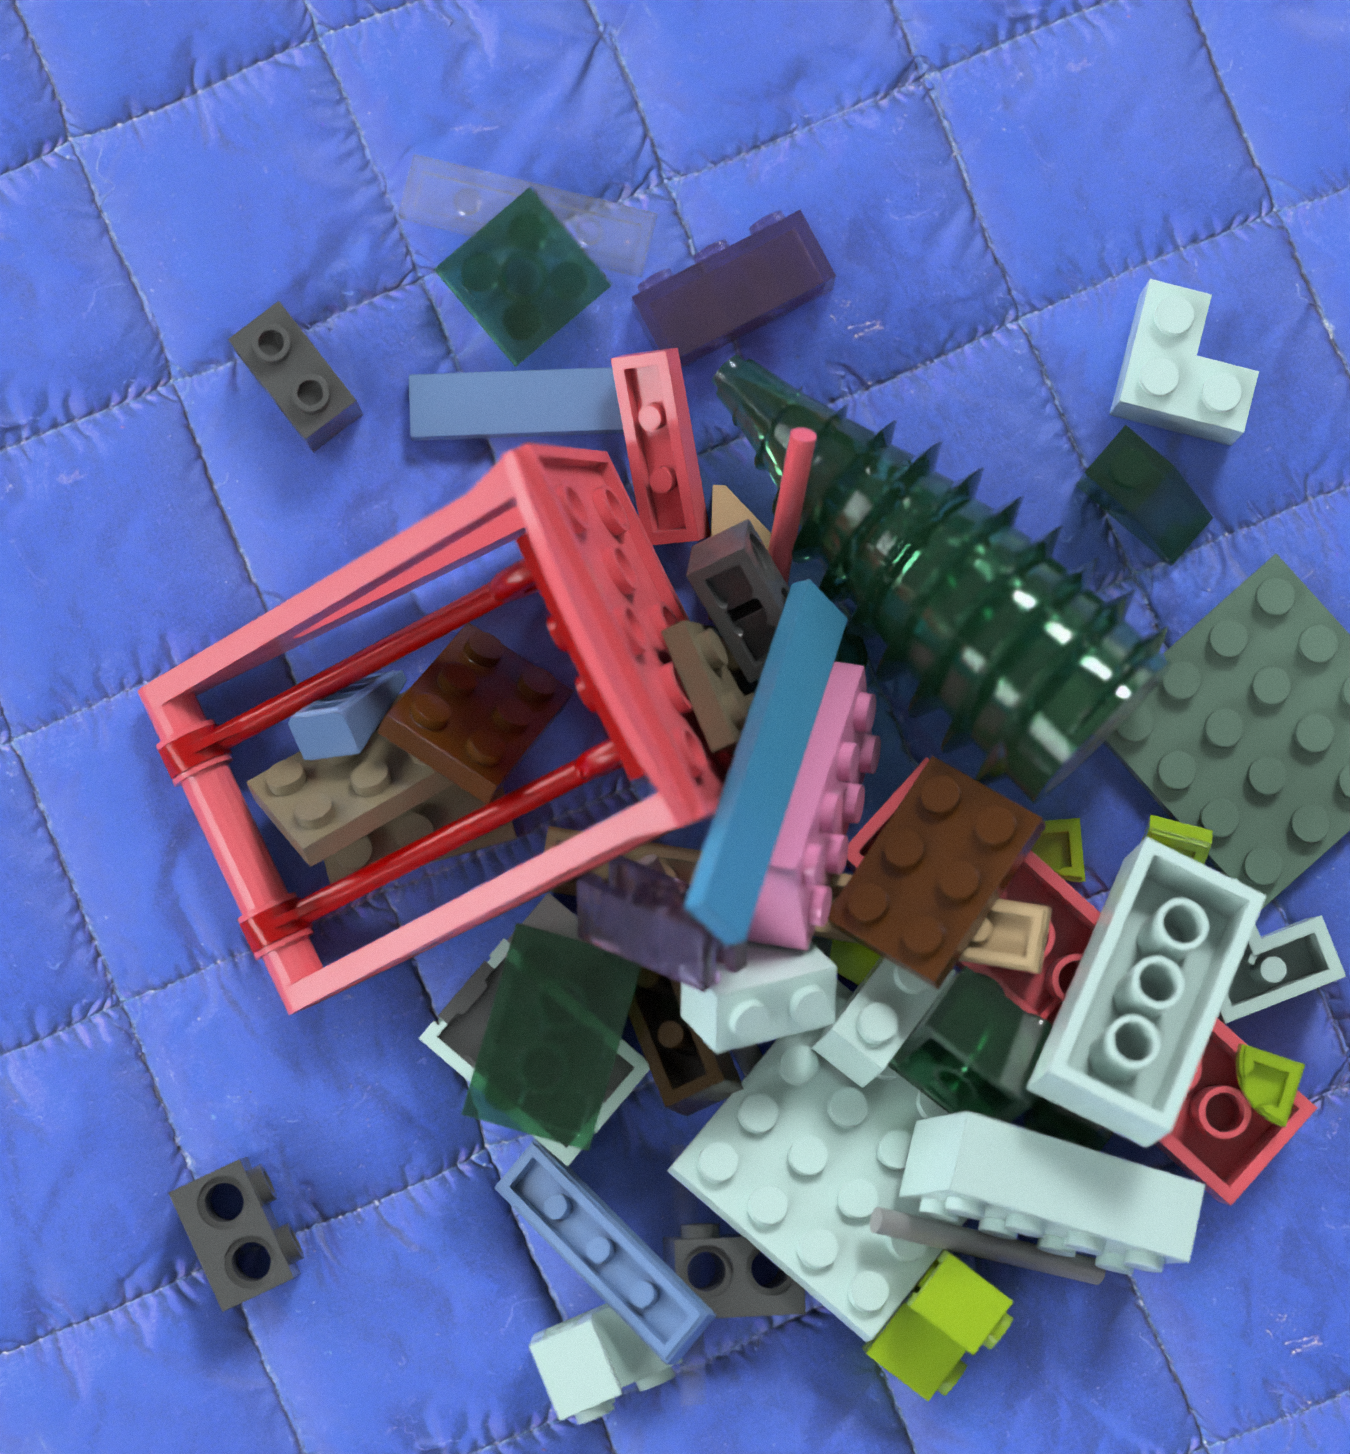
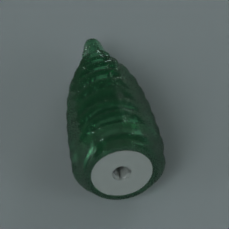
(954, 591)

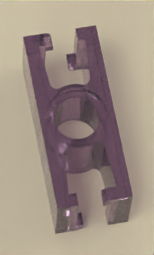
(647, 923)

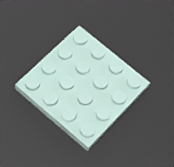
(805, 1165)

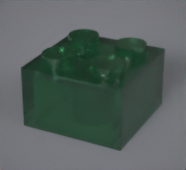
(974, 1050)

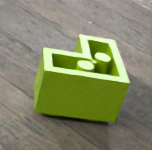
(937, 1323)

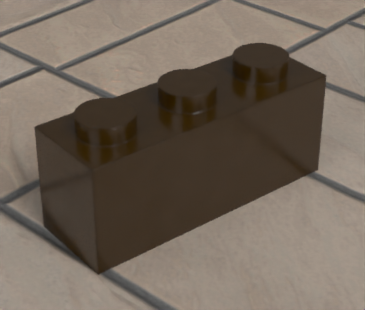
(680, 1061)

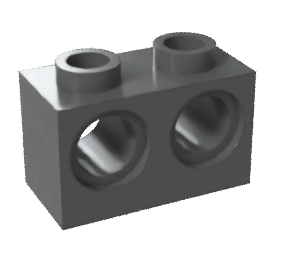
(296, 376)
(740, 592)
(221, 1239)
(733, 1288)

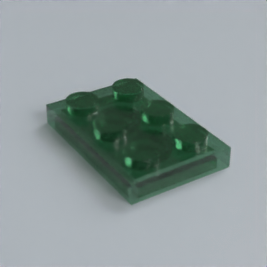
(552, 1037)

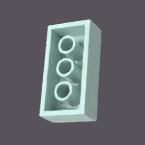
(1147, 993)
(1051, 1192)

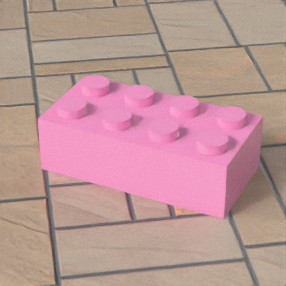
(819, 812)

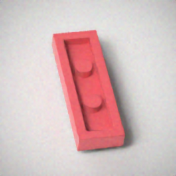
(661, 446)

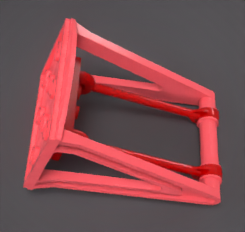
(605, 609)

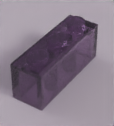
(734, 288)

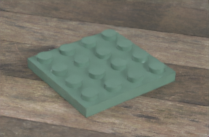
(1252, 731)

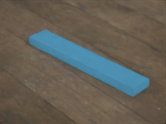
(766, 764)

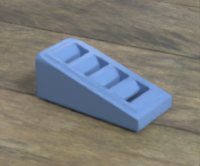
(346, 718)

